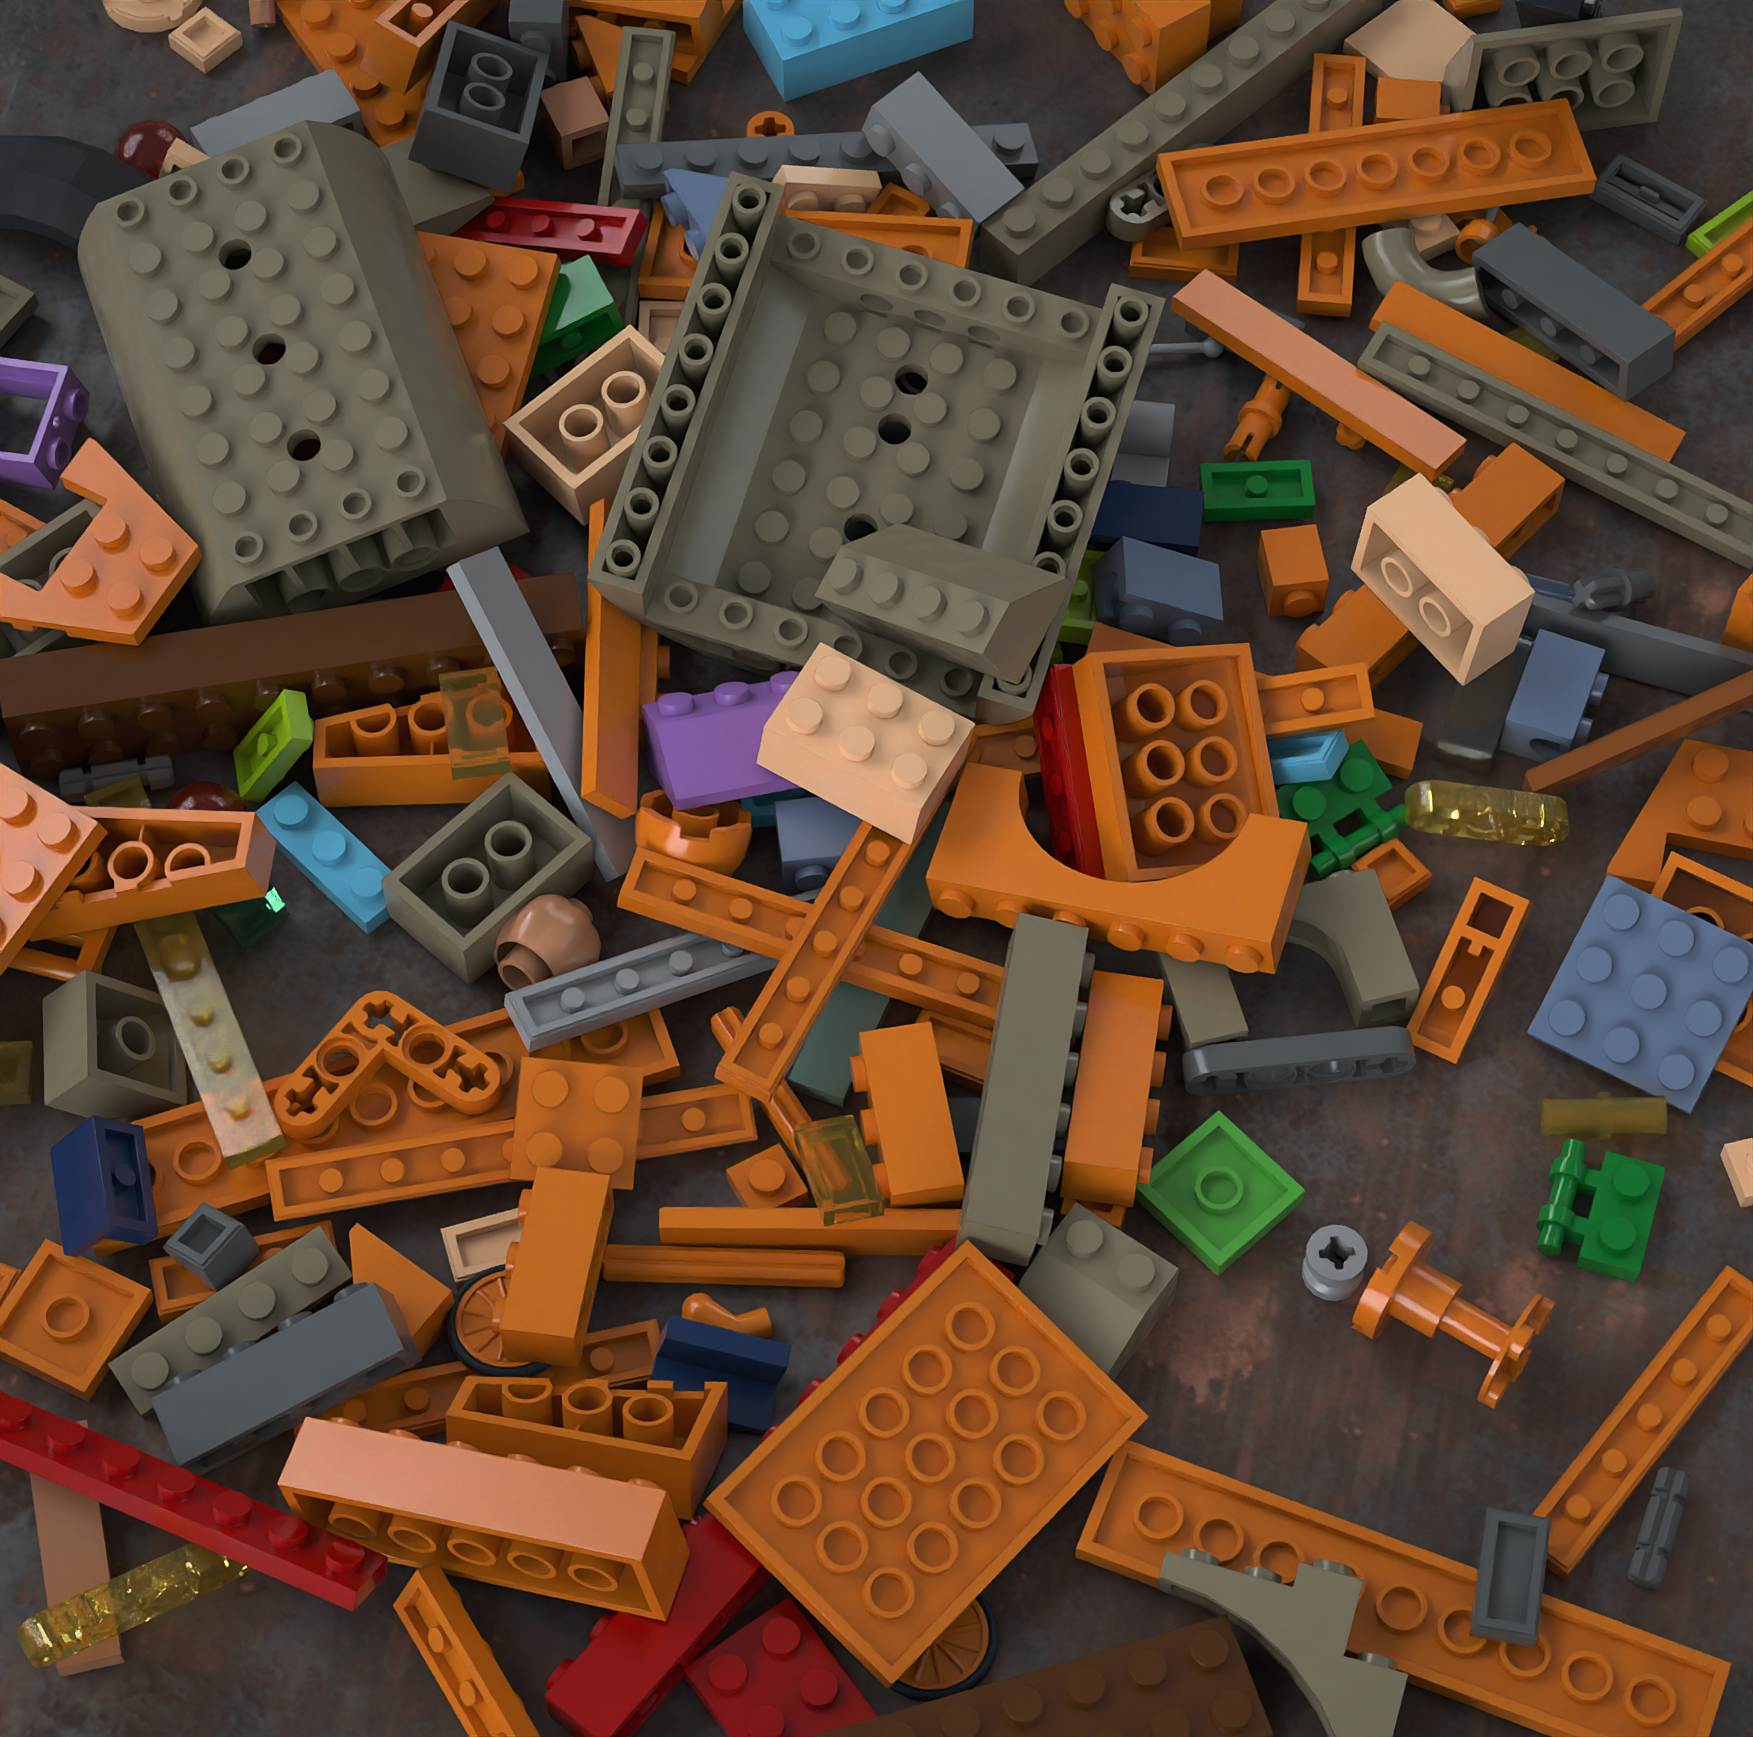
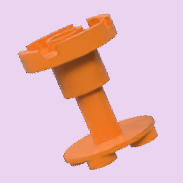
(1432, 1303)

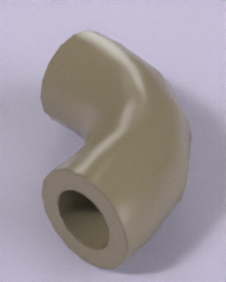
(1395, 256)

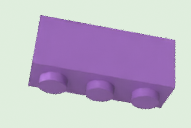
(709, 742)

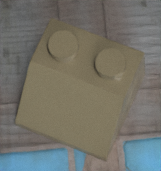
(110, 1050)

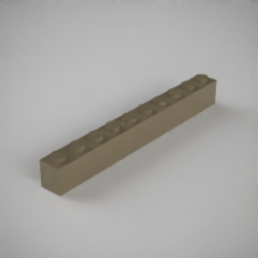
(1192, 108)

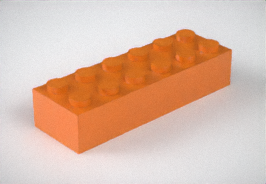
(490, 1516)

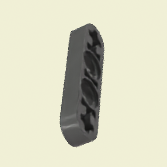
(1298, 1061)

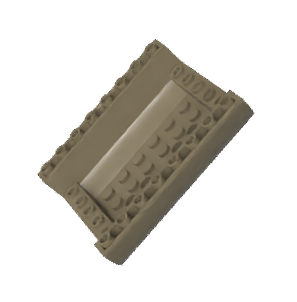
(773, 444)

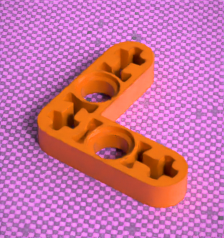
(372, 1050)

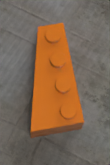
(404, 756)
(162, 866)
(615, 1432)

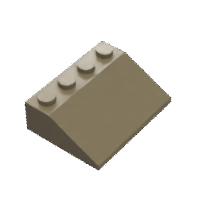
(1604, 67)

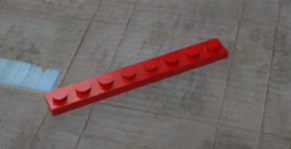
(188, 1505)

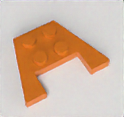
(117, 571)
(1697, 805)

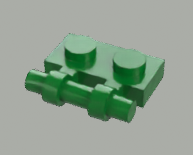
(1326, 802)
(1619, 1216)

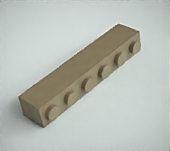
(1024, 1089)

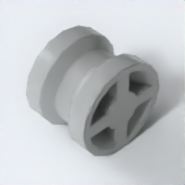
(1327, 1275)

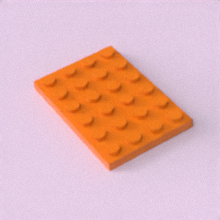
(925, 1462)

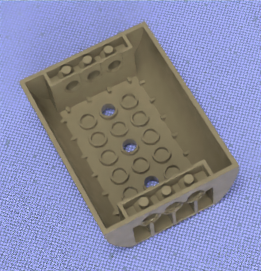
(366, 370)

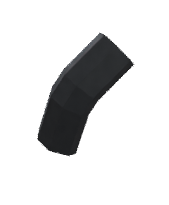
(56, 183)

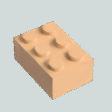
(587, 422)
(1442, 578)
(865, 743)

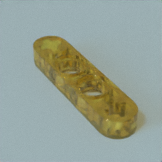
(124, 1603)

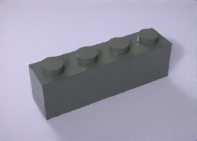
(1574, 312)
(285, 1377)

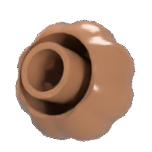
(546, 940)

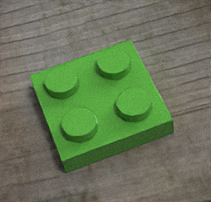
(1219, 1193)

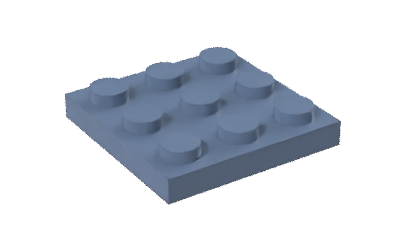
(1647, 994)

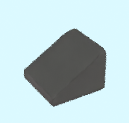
(212, 1247)

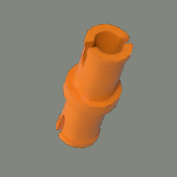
(1258, 421)

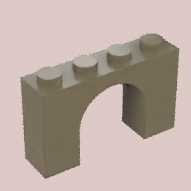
(1335, 917)

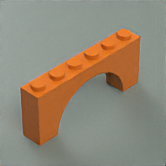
(1220, 913)

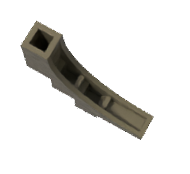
(1303, 1631)

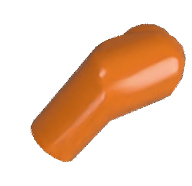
(703, 1309)

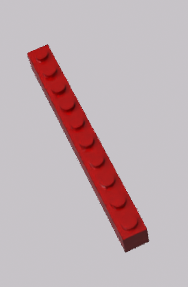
(641, 1658)

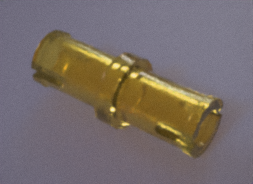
(1603, 1115)

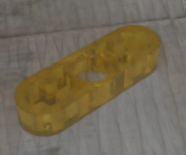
(1486, 813)

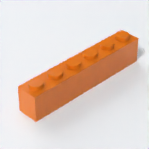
(1505, 500)

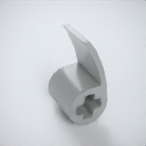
(1145, 444)

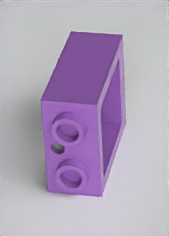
(57, 429)

